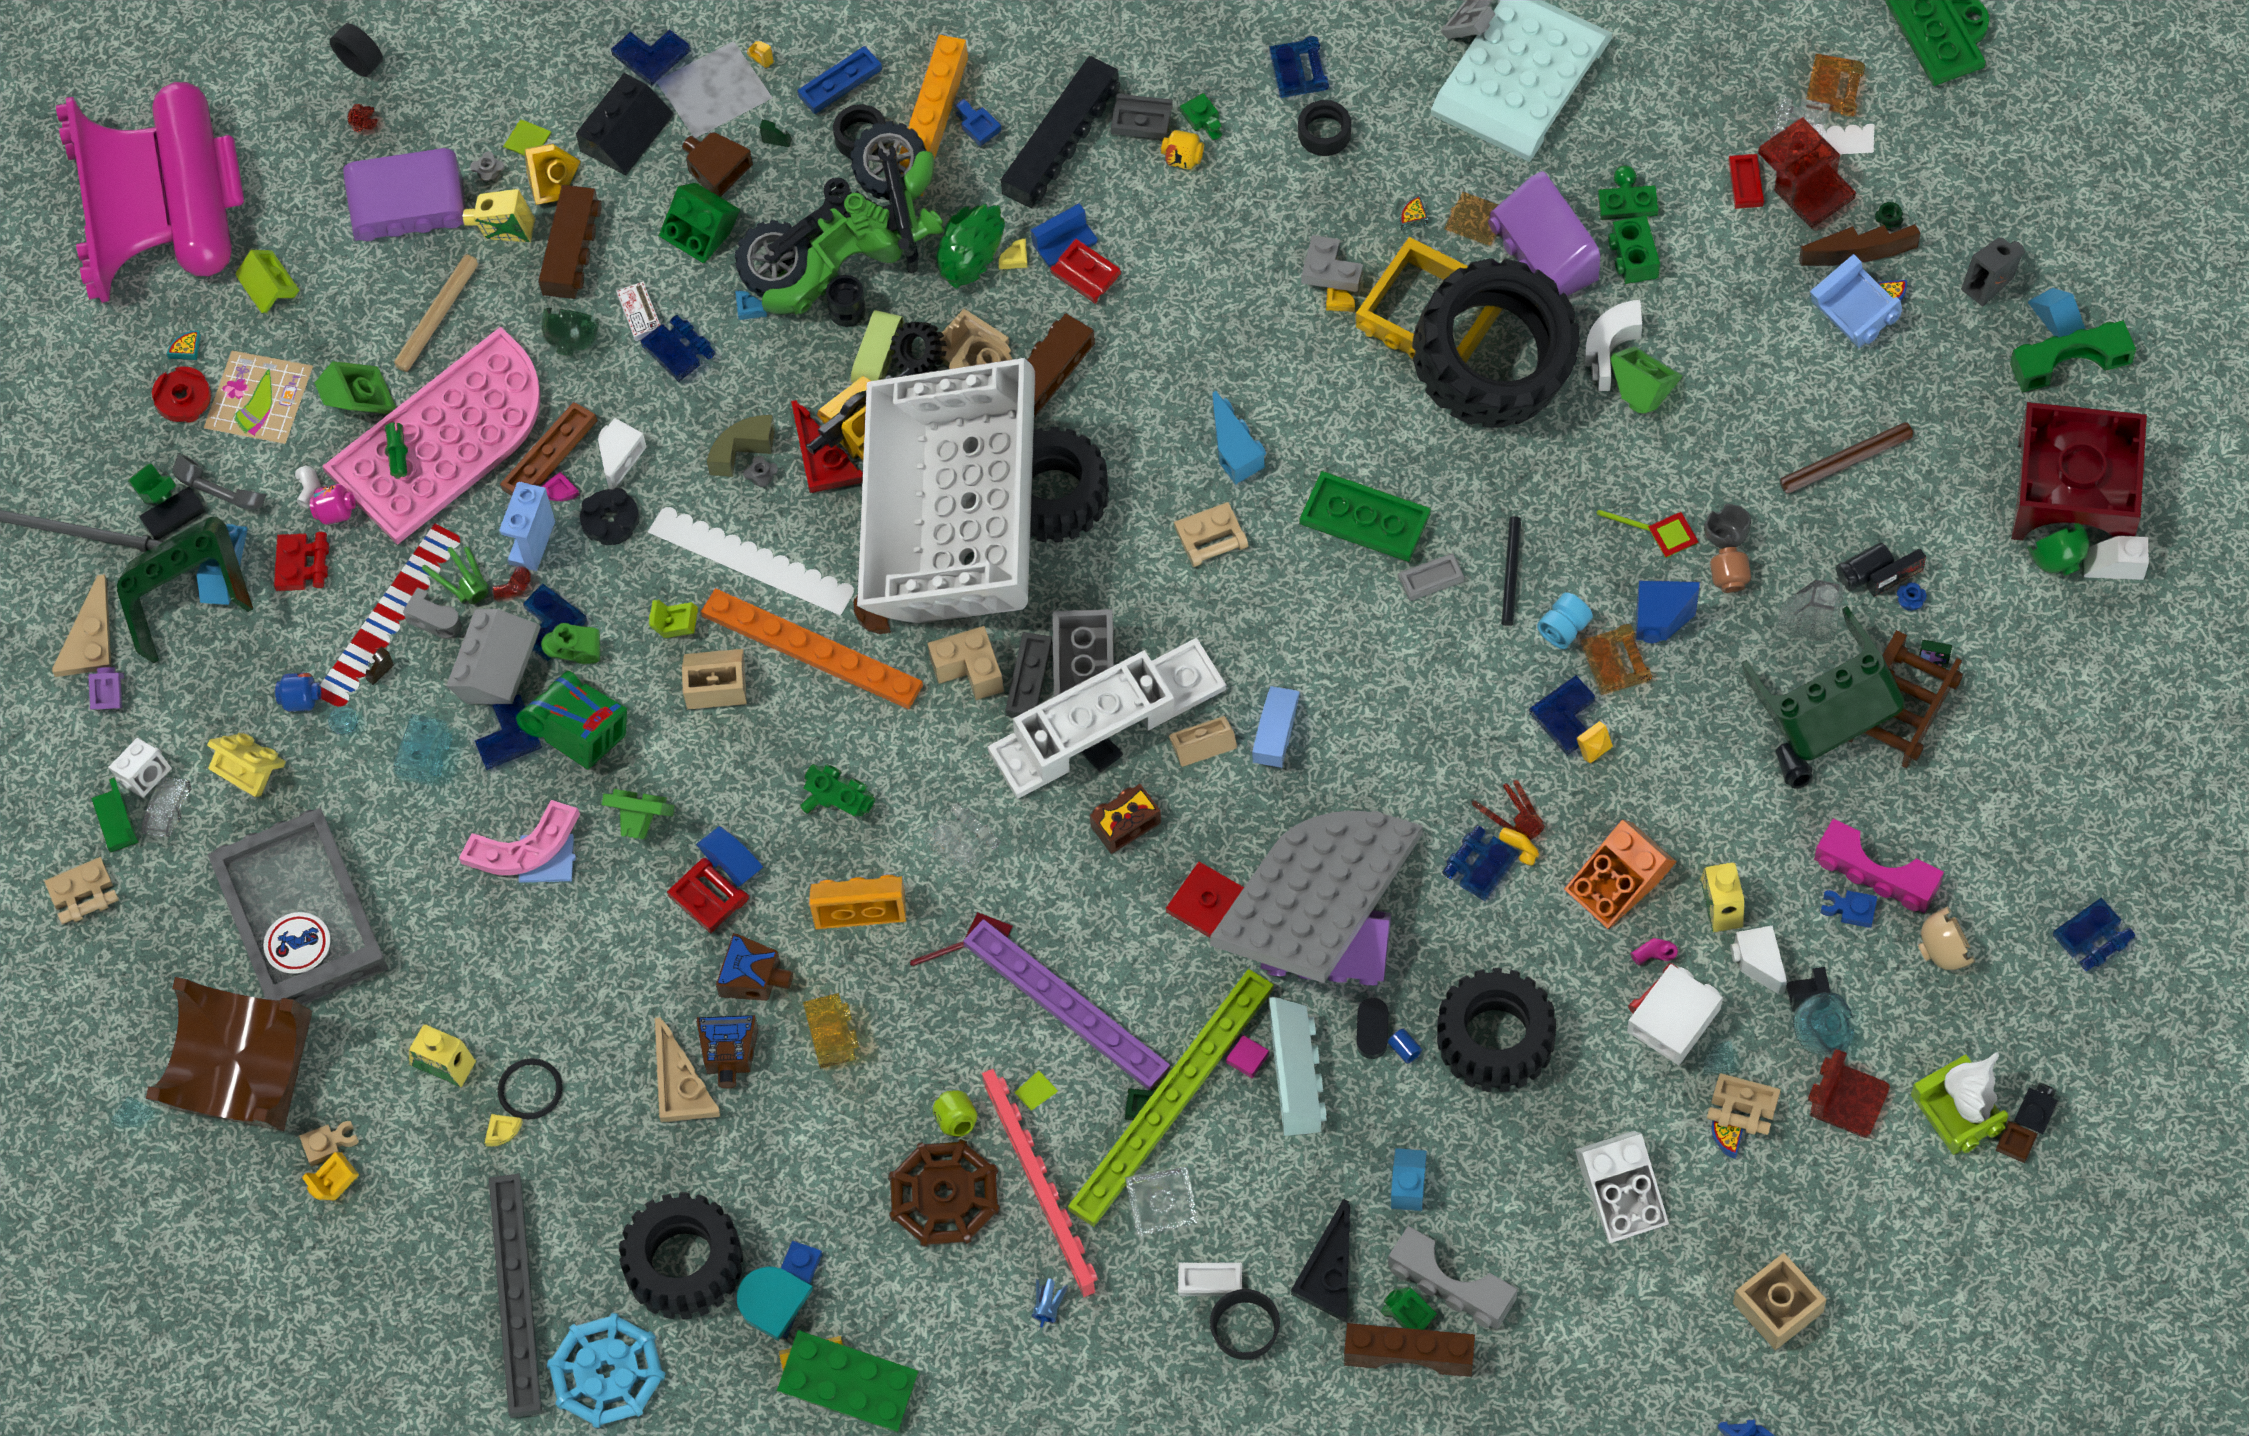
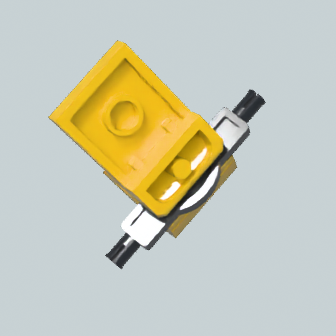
(845, 419)

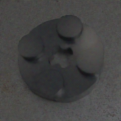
(607, 501)

